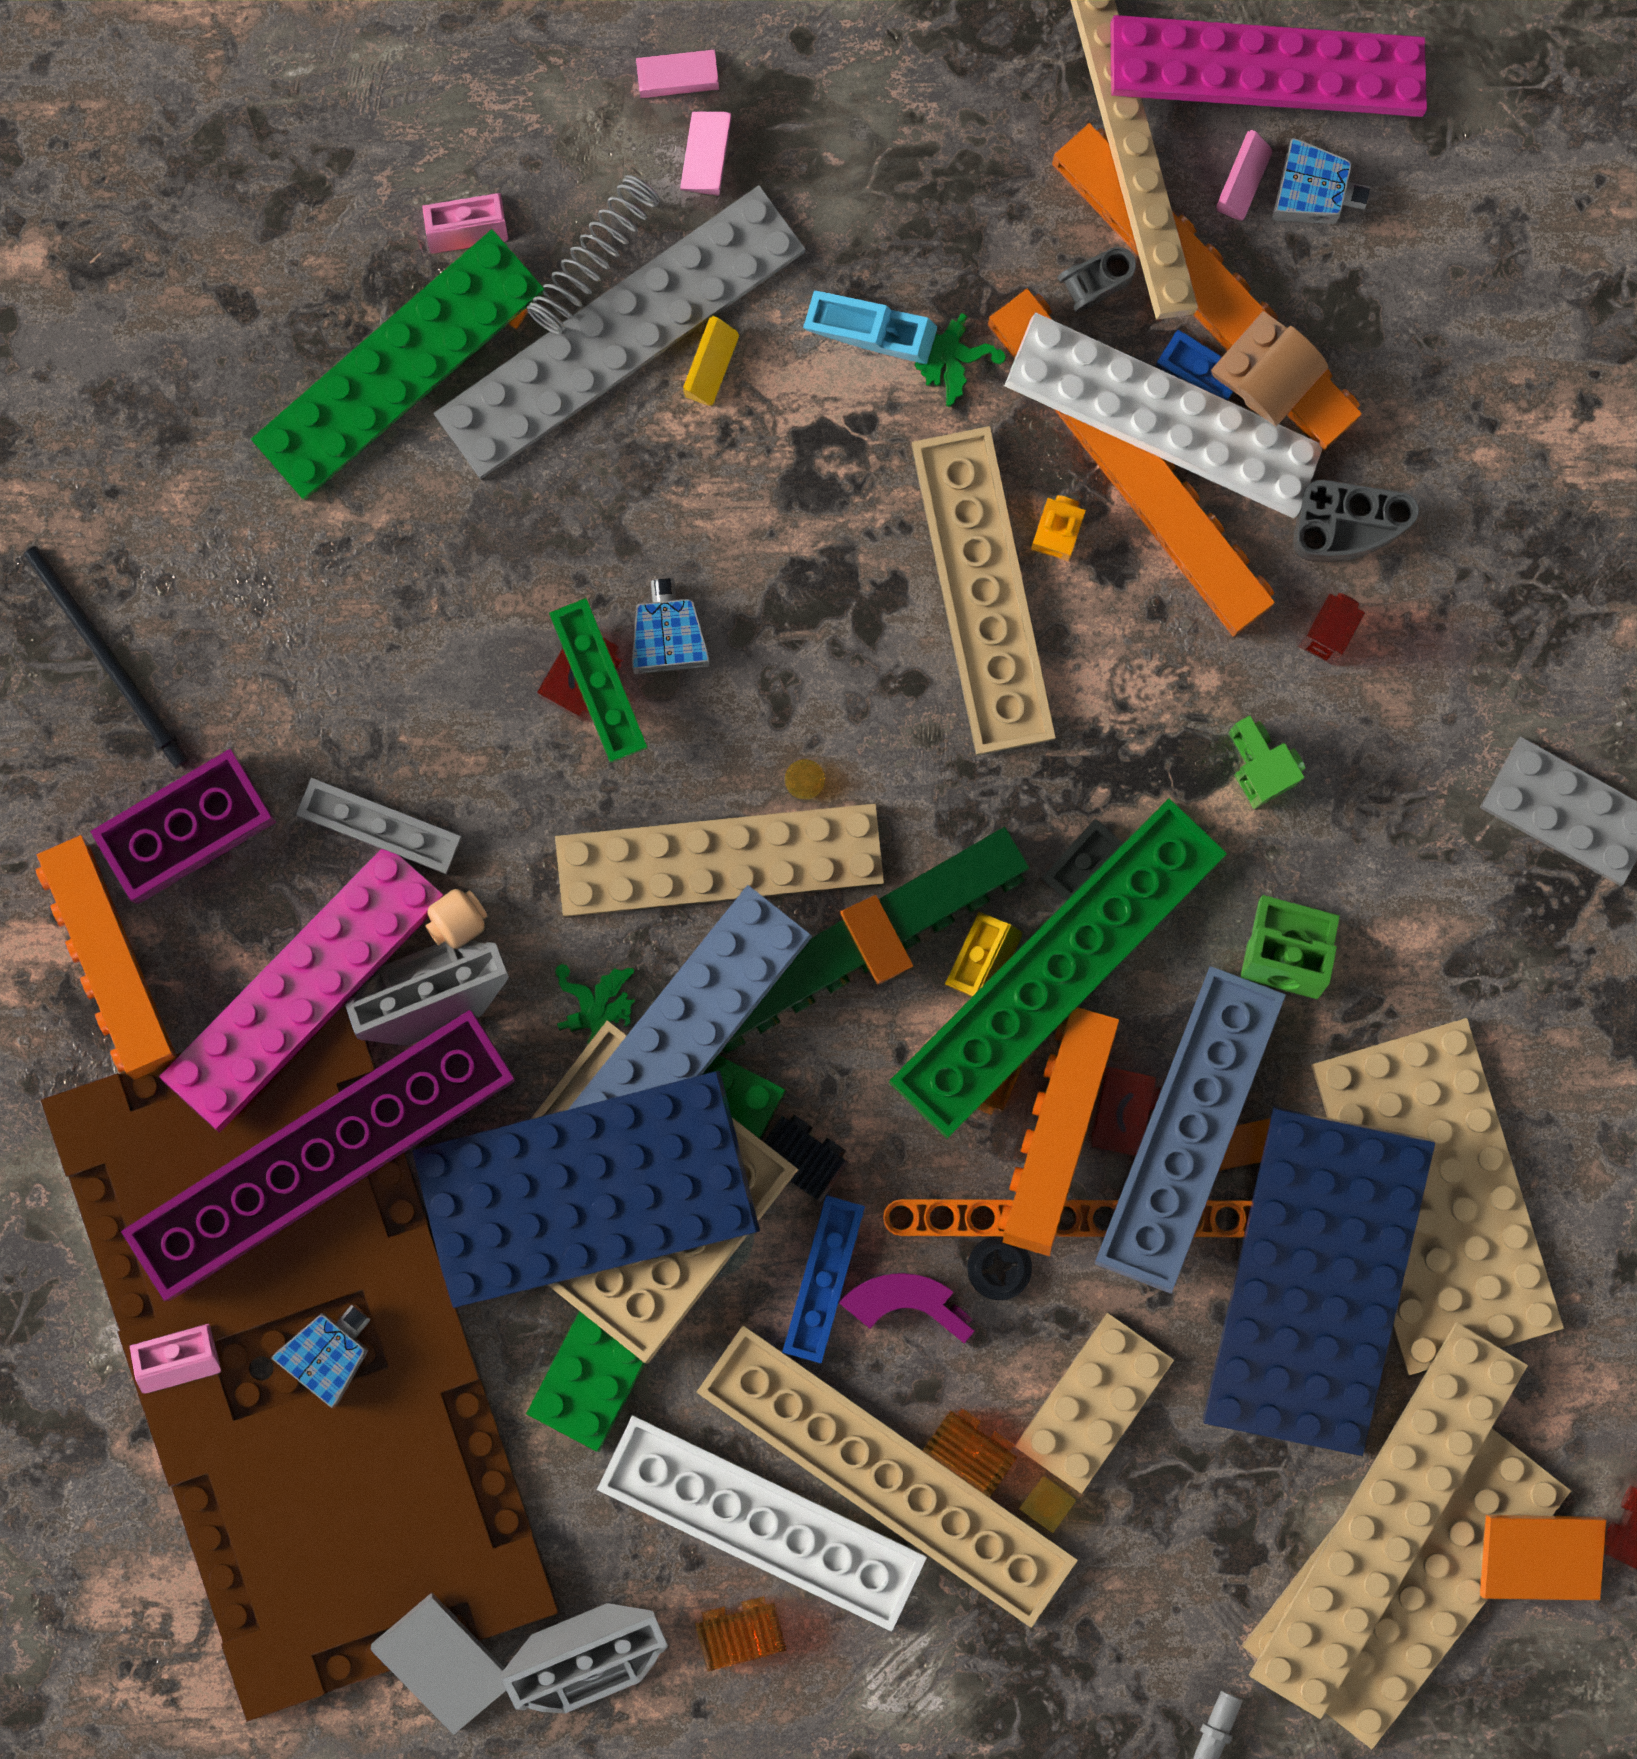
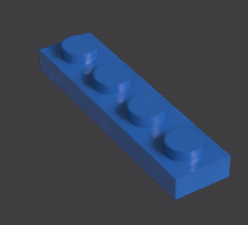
(823, 1279)

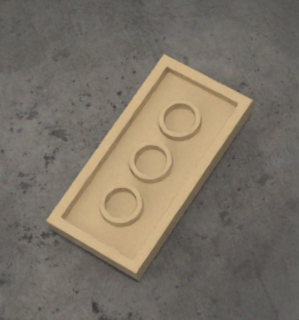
(1094, 1403)

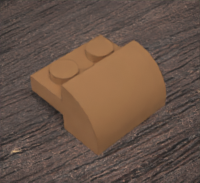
(1270, 367)

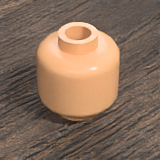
(456, 919)

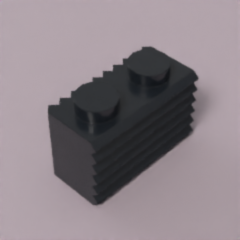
(816, 1162)

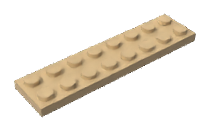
(983, 591)
(719, 860)

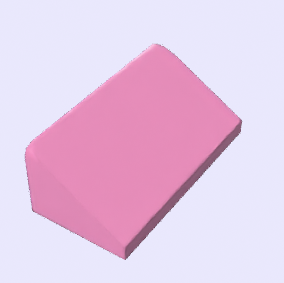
(677, 73)
(706, 152)
(1244, 176)
(463, 222)
(175, 1359)

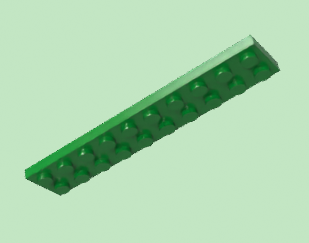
(1057, 968)
(592, 1368)

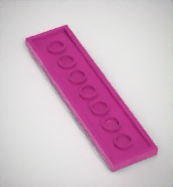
(1268, 66)
(301, 989)

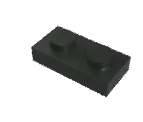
(1082, 859)

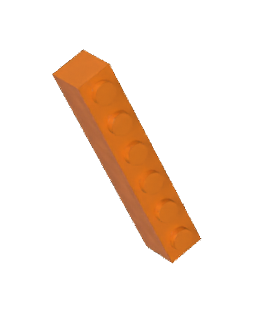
(106, 958)
(1059, 1132)

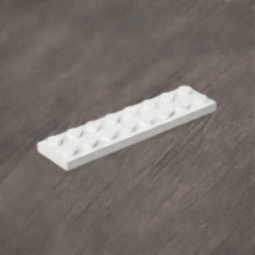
(1163, 415)
(762, 1523)

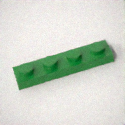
(598, 680)

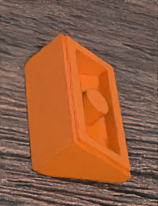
(876, 939)

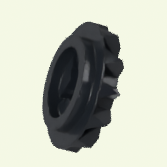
(988, 1284)

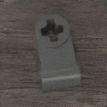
(1096, 279)

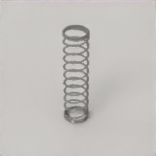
(546, 317)

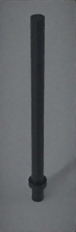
(163, 739)

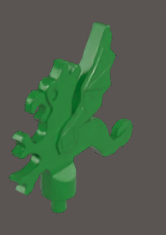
(946, 351)
(595, 1011)

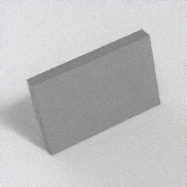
(441, 1663)

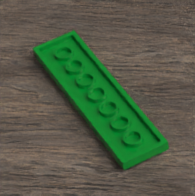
(398, 364)

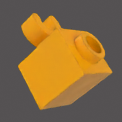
(1058, 527)

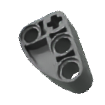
(1342, 532)

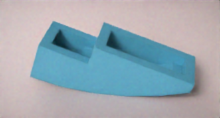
(871, 326)

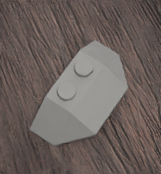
(426, 992)
(584, 1659)

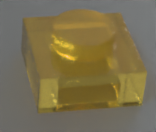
(1047, 1504)

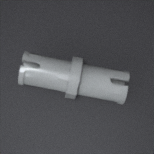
(1217, 1730)

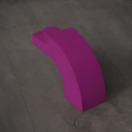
(902, 1290)

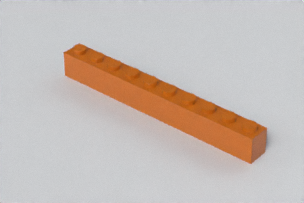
(1221, 298)
(1159, 499)

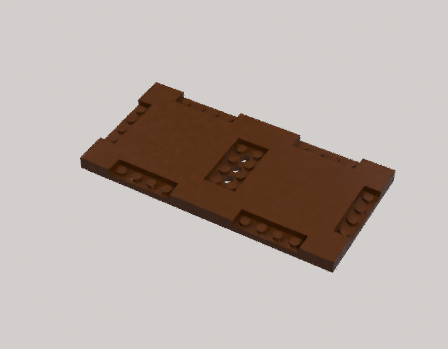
(300, 1512)

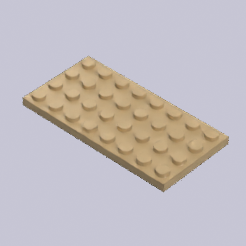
(1473, 1236)
(1435, 1595)

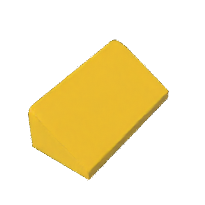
(710, 362)
(983, 953)

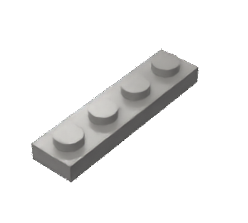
(379, 826)

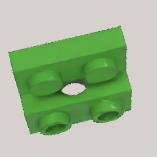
(1266, 770)
(1291, 947)

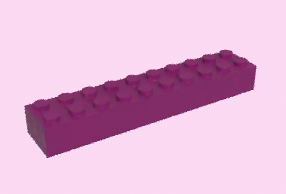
(318, 1156)

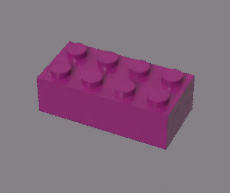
(183, 826)

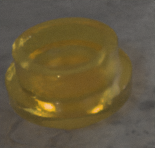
(804, 779)

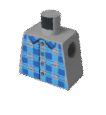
(1315, 186)
(667, 632)
(326, 1354)

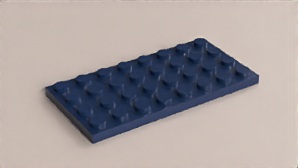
(586, 1189)
(1318, 1281)

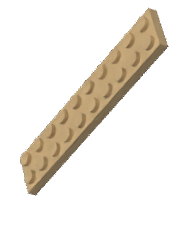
(887, 1476)
(1388, 1520)

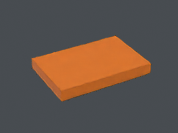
(1542, 1557)

